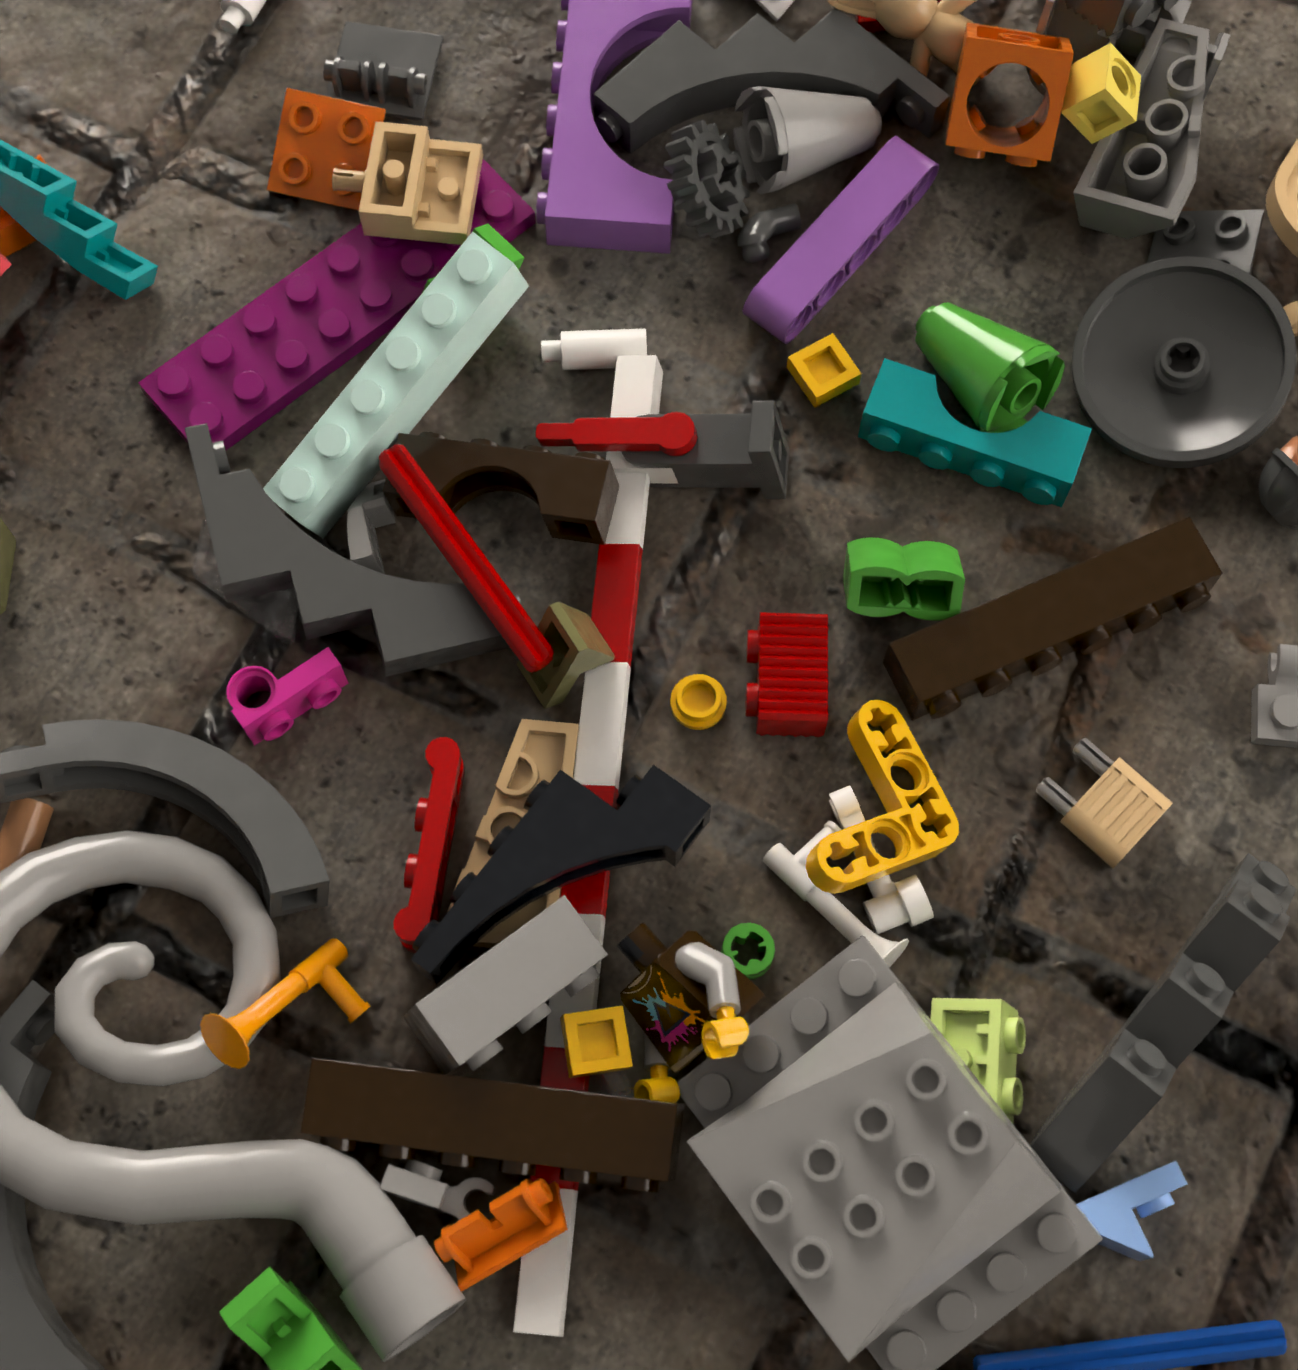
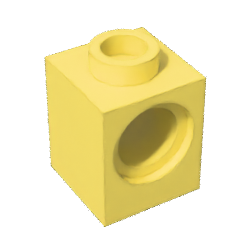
(1102, 94)

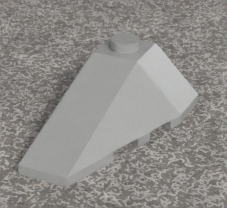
(1149, 168)

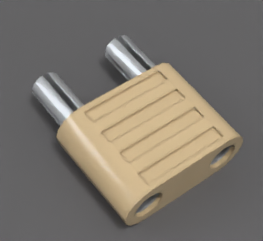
(1113, 811)

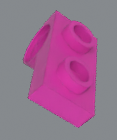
(307, 686)

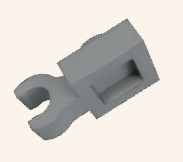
(1276, 704)
(421, 1186)

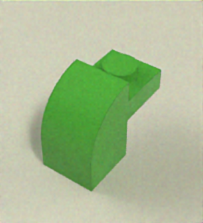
(285, 1327)

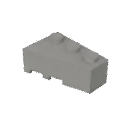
(506, 988)

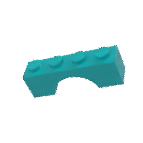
(1031, 460)

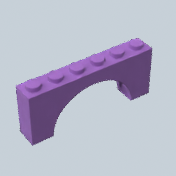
(591, 191)

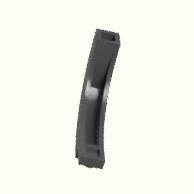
(186, 774)

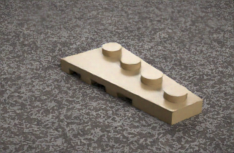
(535, 755)

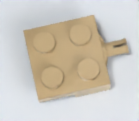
(415, 185)

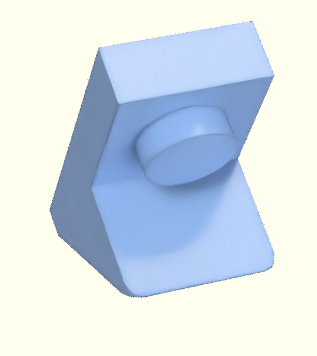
(1113, 1213)

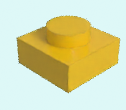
(823, 370)
(596, 1041)

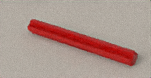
(466, 558)

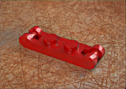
(436, 821)

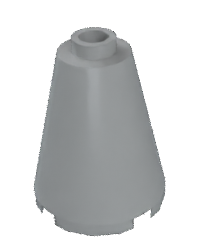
(800, 133)

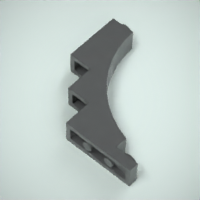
(688, 77)
(267, 552)
(29, 1323)

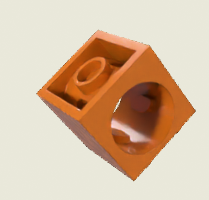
(1033, 137)

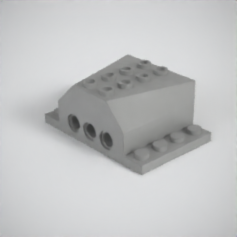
(880, 1169)

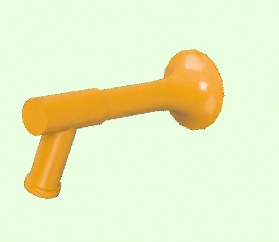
(229, 1036)

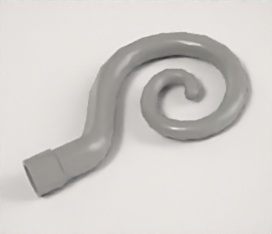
(386, 1272)

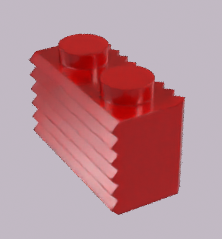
(790, 674)

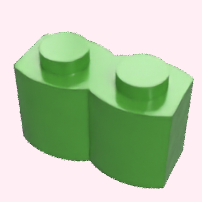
(914, 579)

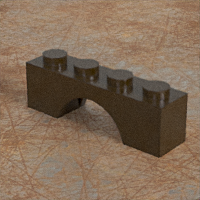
(572, 491)

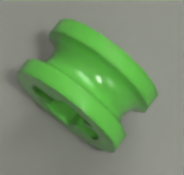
(740, 935)

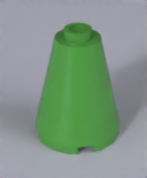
(988, 366)

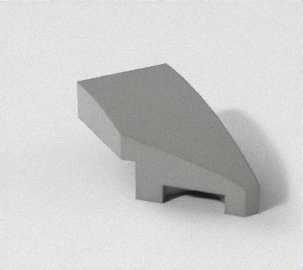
(364, 515)

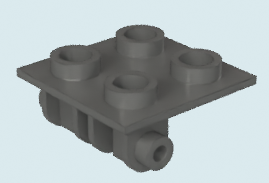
(384, 68)
(1211, 234)

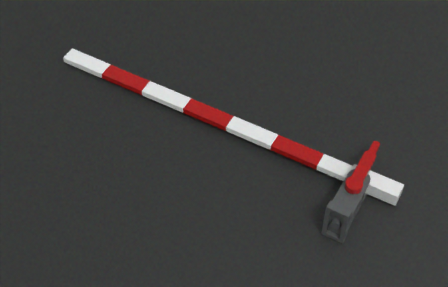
(644, 453)

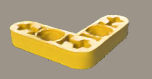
(900, 822)

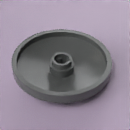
(1183, 361)

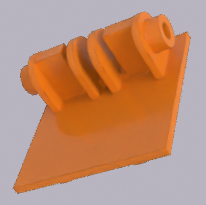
(317, 137)

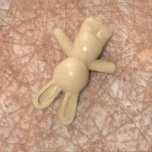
(933, 26)

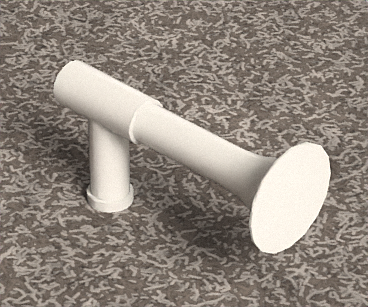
(793, 872)

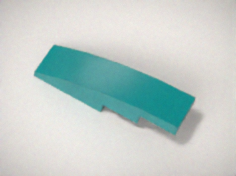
(45, 207)

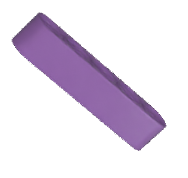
(840, 239)

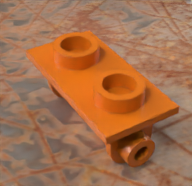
(520, 1224)

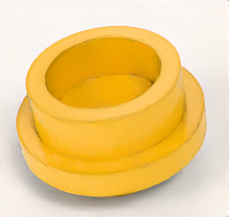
(698, 701)

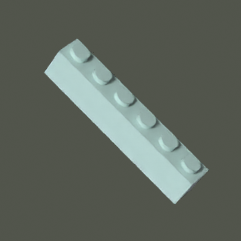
(397, 385)

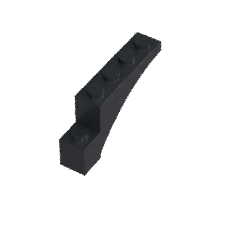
(559, 842)

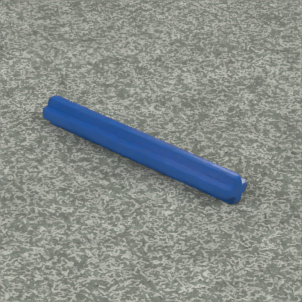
(1149, 1351)

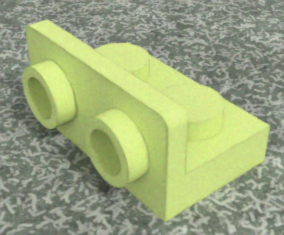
(987, 1039)

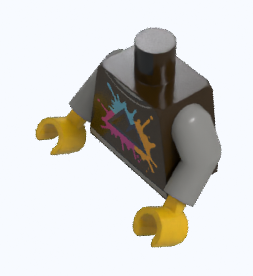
(685, 1004)

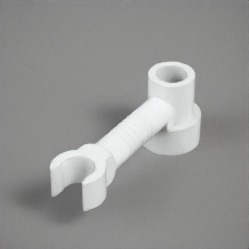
(891, 902)

